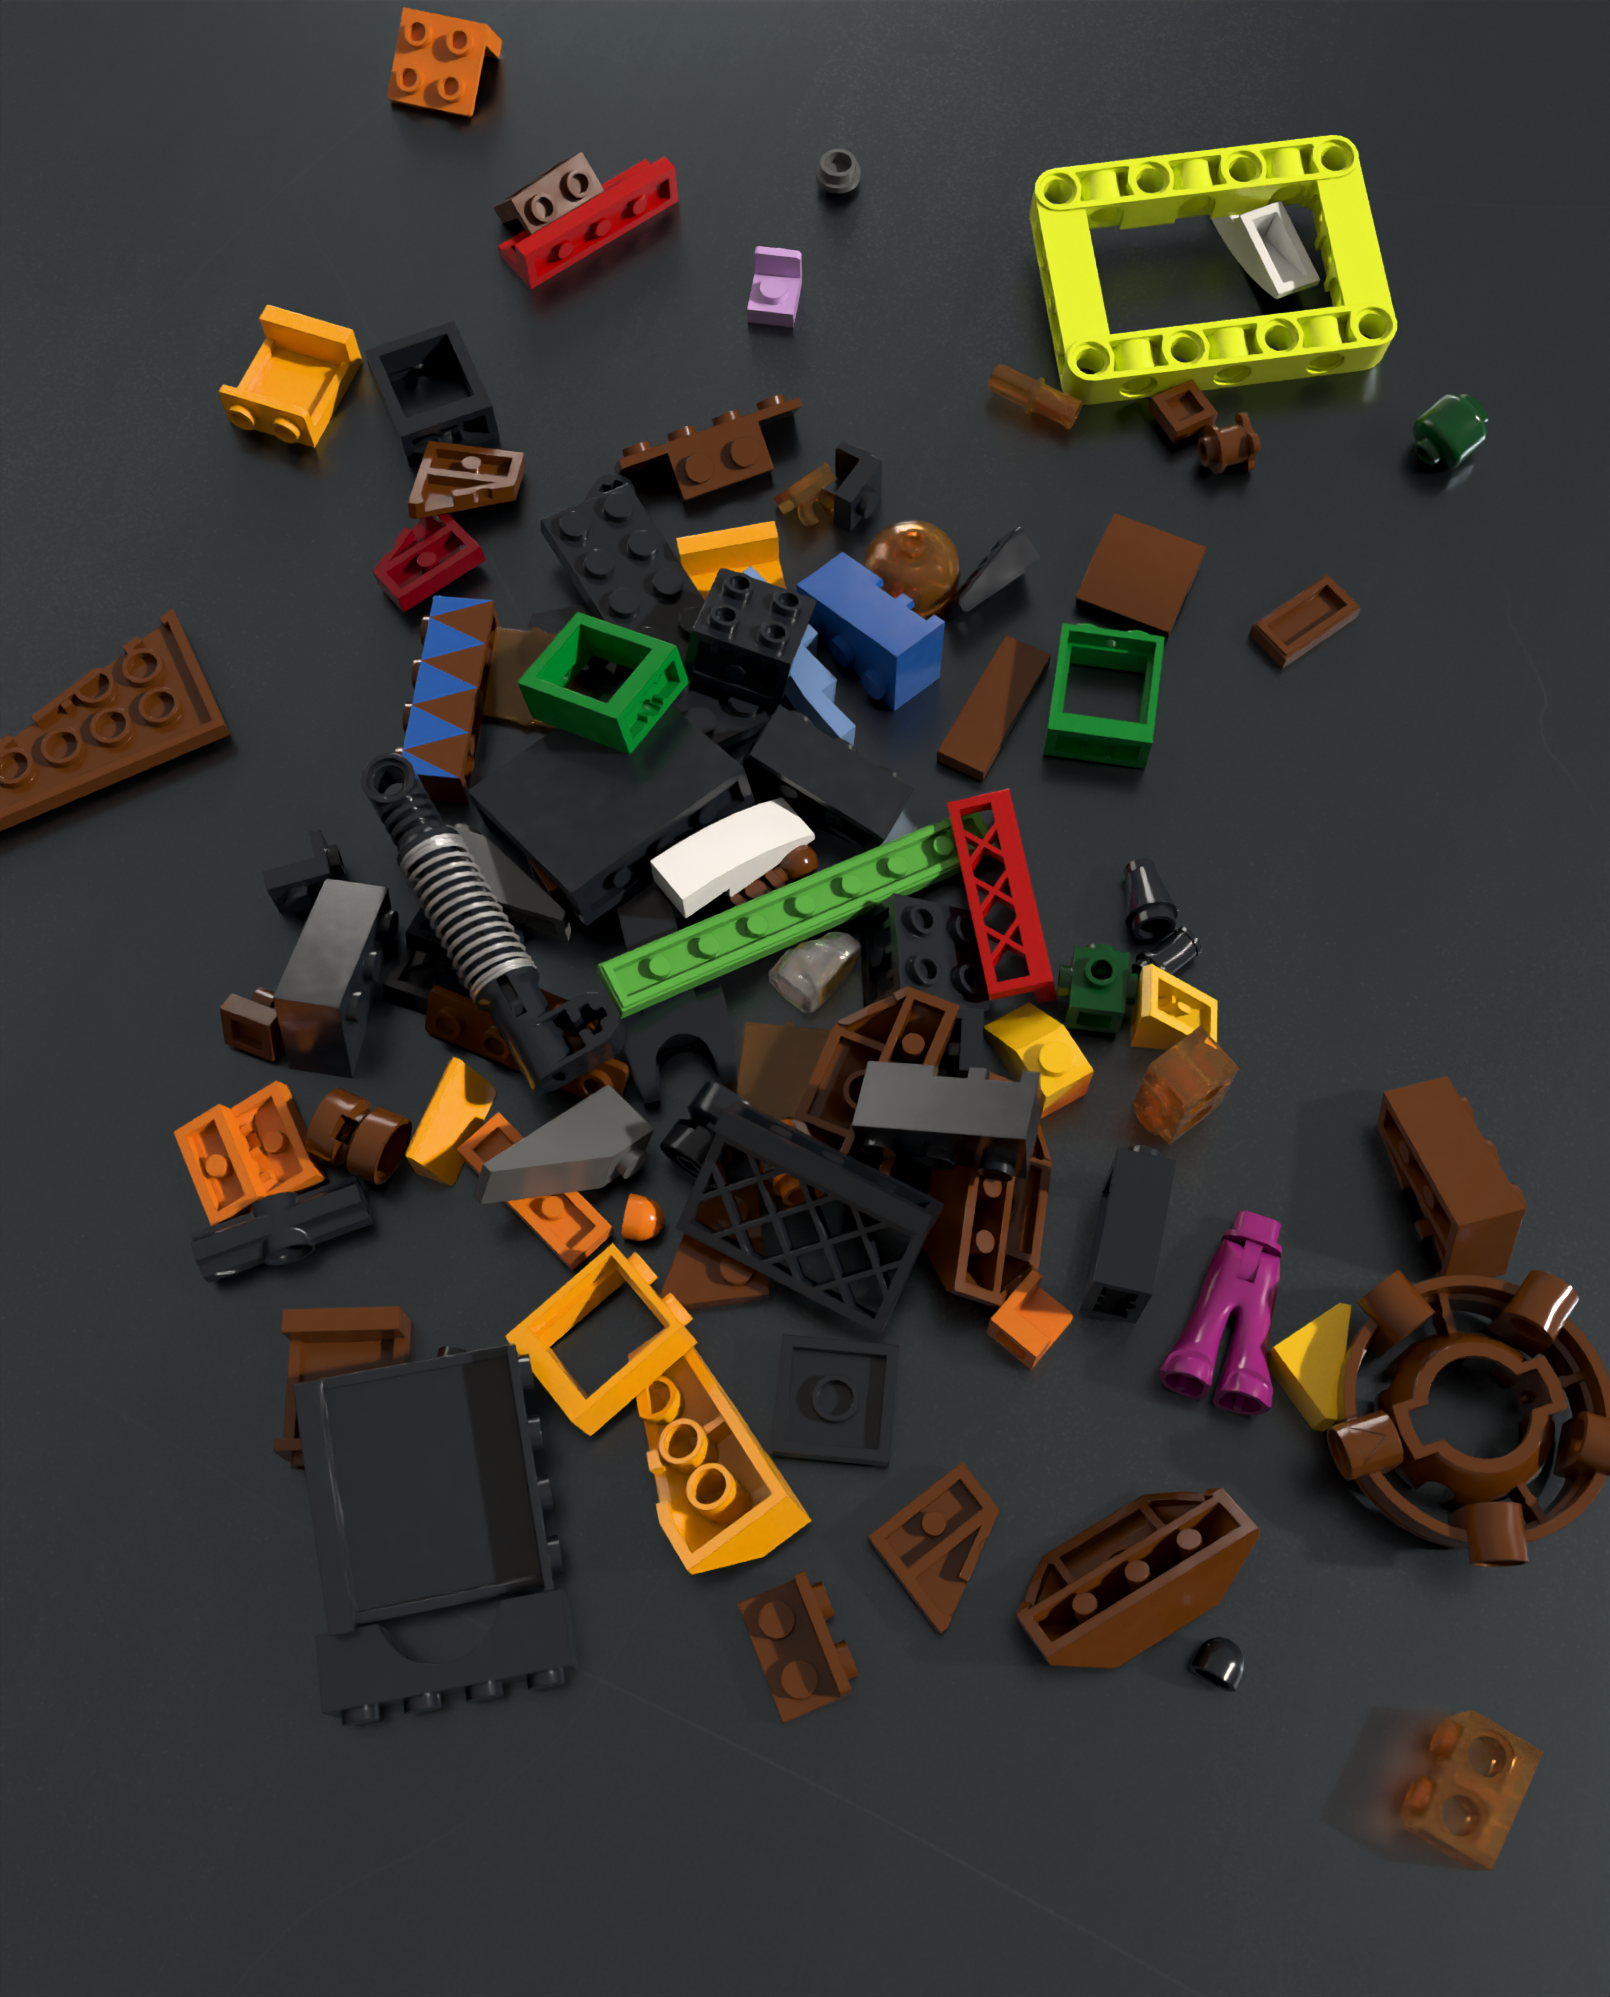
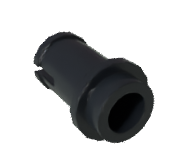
(1170, 953)

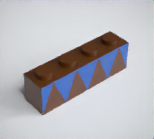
(449, 695)

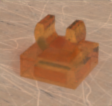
(805, 492)

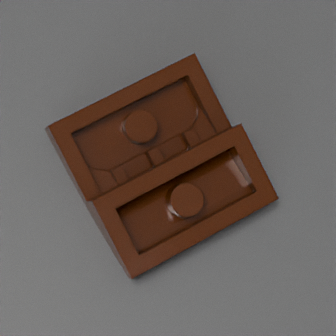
(1140, 574)

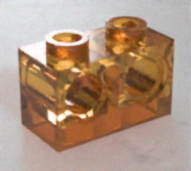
(1184, 1086)
(1487, 1800)

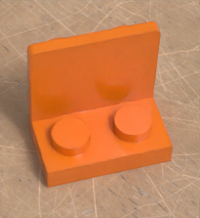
(440, 61)

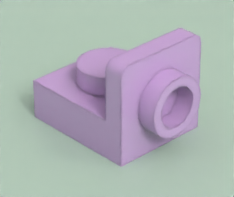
(775, 286)

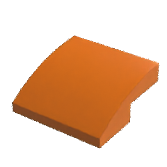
(248, 1153)

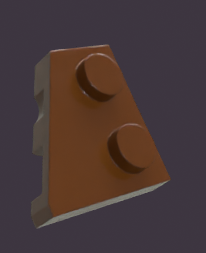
(464, 478)
(708, 1277)
(938, 1542)

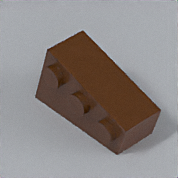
(1455, 1177)

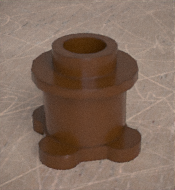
(1229, 445)

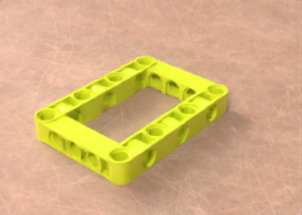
(1310, 172)

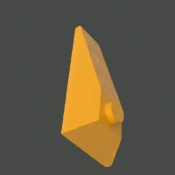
(711, 1474)

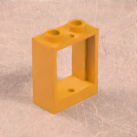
(571, 1305)

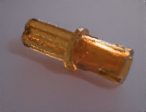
(1035, 395)

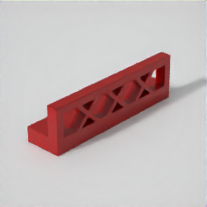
(625, 204)
(1022, 902)

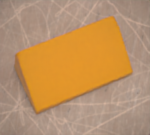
(449, 1120)

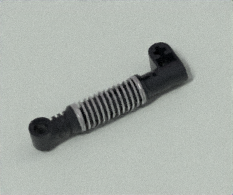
(501, 976)

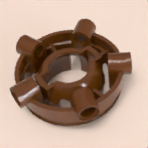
(1534, 1322)

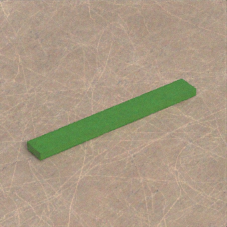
(784, 916)

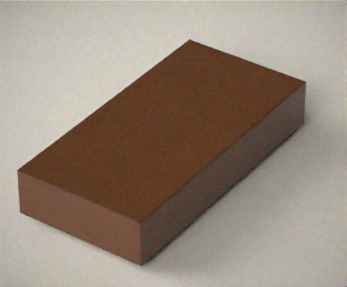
(1304, 621)

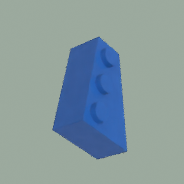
(874, 632)

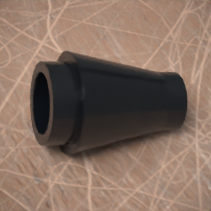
(1147, 902)

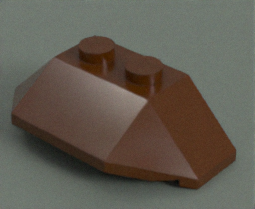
(898, 1029)
(988, 1227)
(1136, 1577)

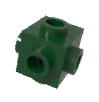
(1097, 988)

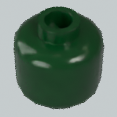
(1450, 430)

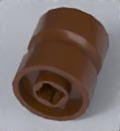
(350, 1132)

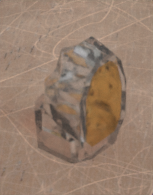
(815, 970)

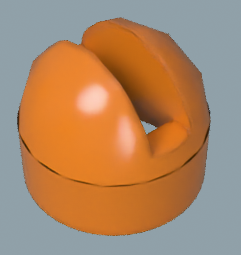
(642, 1218)

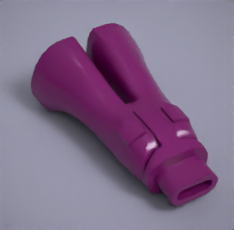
(1240, 1284)

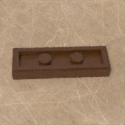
(993, 707)

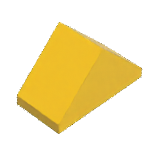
(1169, 1010)
(1310, 1365)

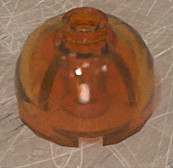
(918, 562)

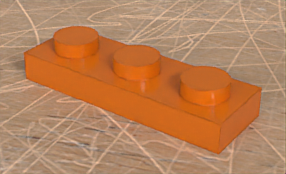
(562, 1220)

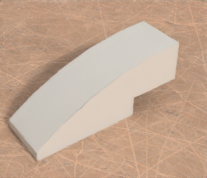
(1269, 249)
(729, 854)

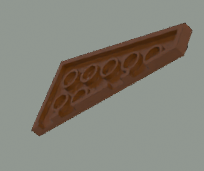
(111, 726)

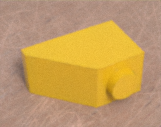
(1038, 1043)

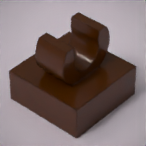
(252, 1024)

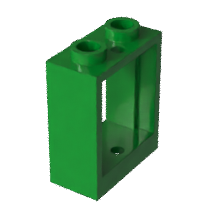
(623, 720)
(1096, 737)

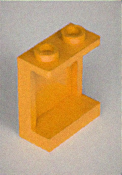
(294, 377)

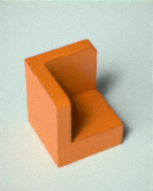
(1029, 1321)

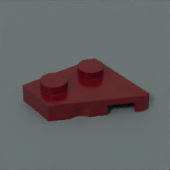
(426, 560)

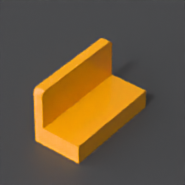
(731, 549)

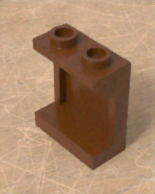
(333, 1344)

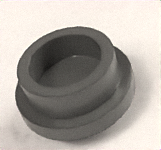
(838, 171)

